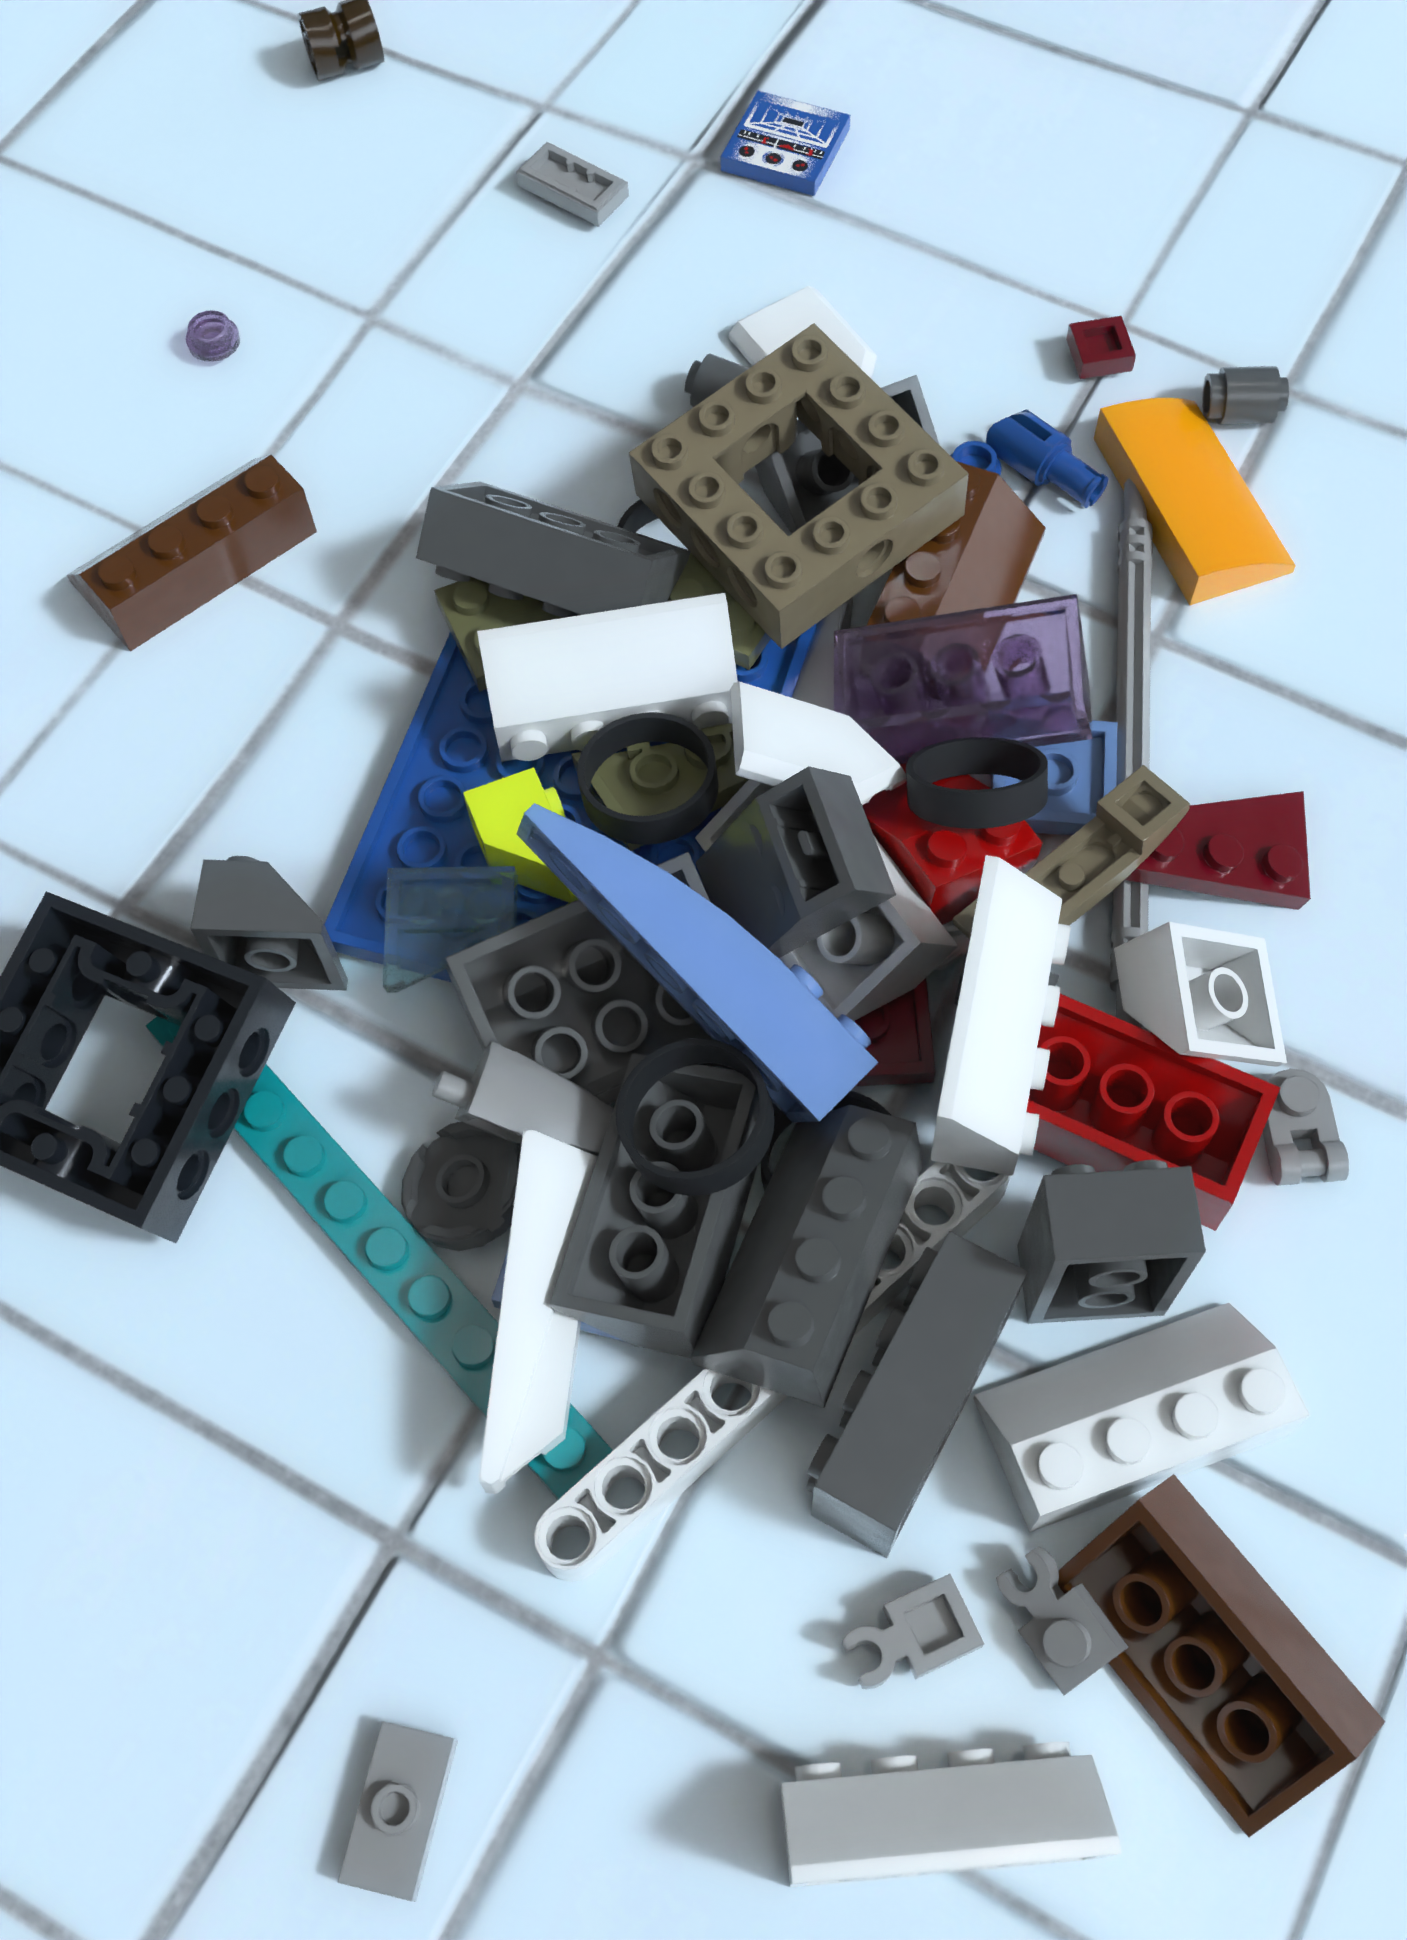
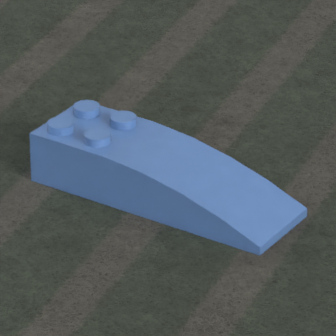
(710, 967)

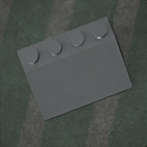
(571, 994)

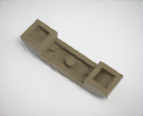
(1107, 849)

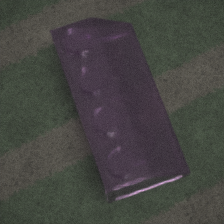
(968, 675)

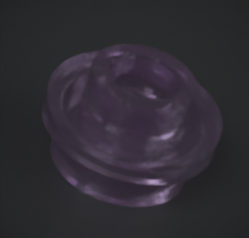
(212, 336)

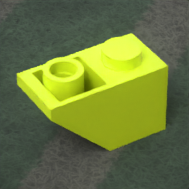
(495, 818)

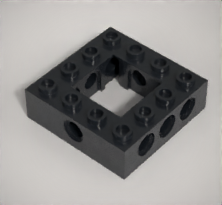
(208, 1071)

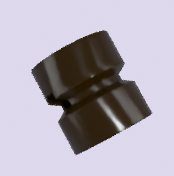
(341, 38)

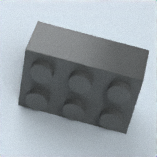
(1109, 1242)

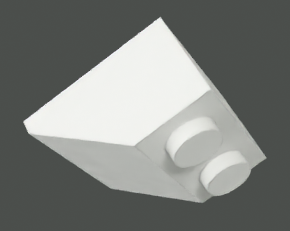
(1203, 992)

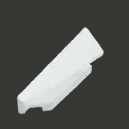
(533, 1340)

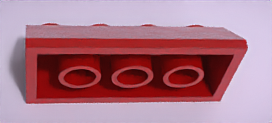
(1131, 1098)

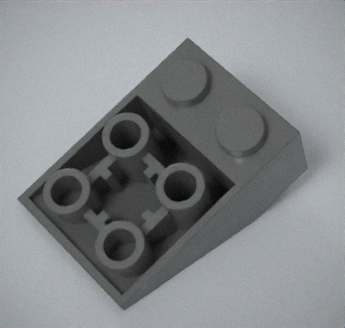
(797, 862)

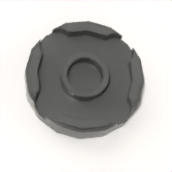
(462, 1187)

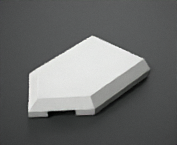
(781, 321)
(785, 735)

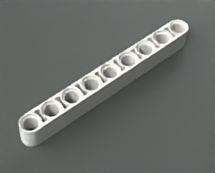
(719, 1429)

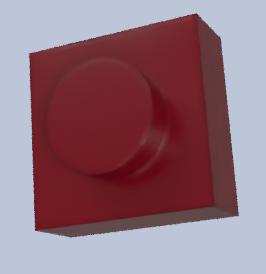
(1100, 347)

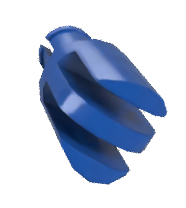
(1044, 456)

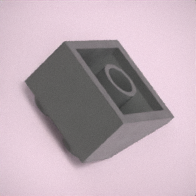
(263, 926)

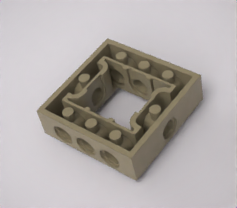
(793, 581)

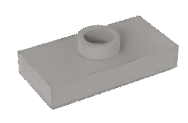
(572, 184)
(398, 1811)

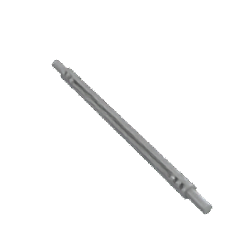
(1132, 701)

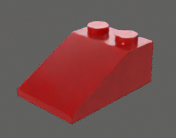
(944, 860)

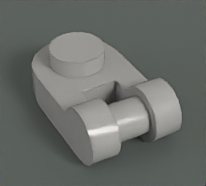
(1303, 1112)

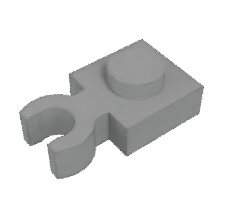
(925, 1628)
(1067, 1629)

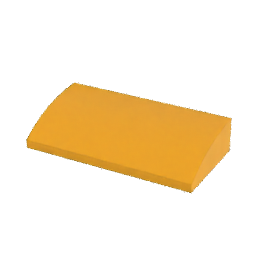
(1193, 497)

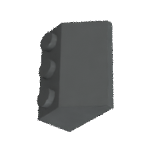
(807, 481)

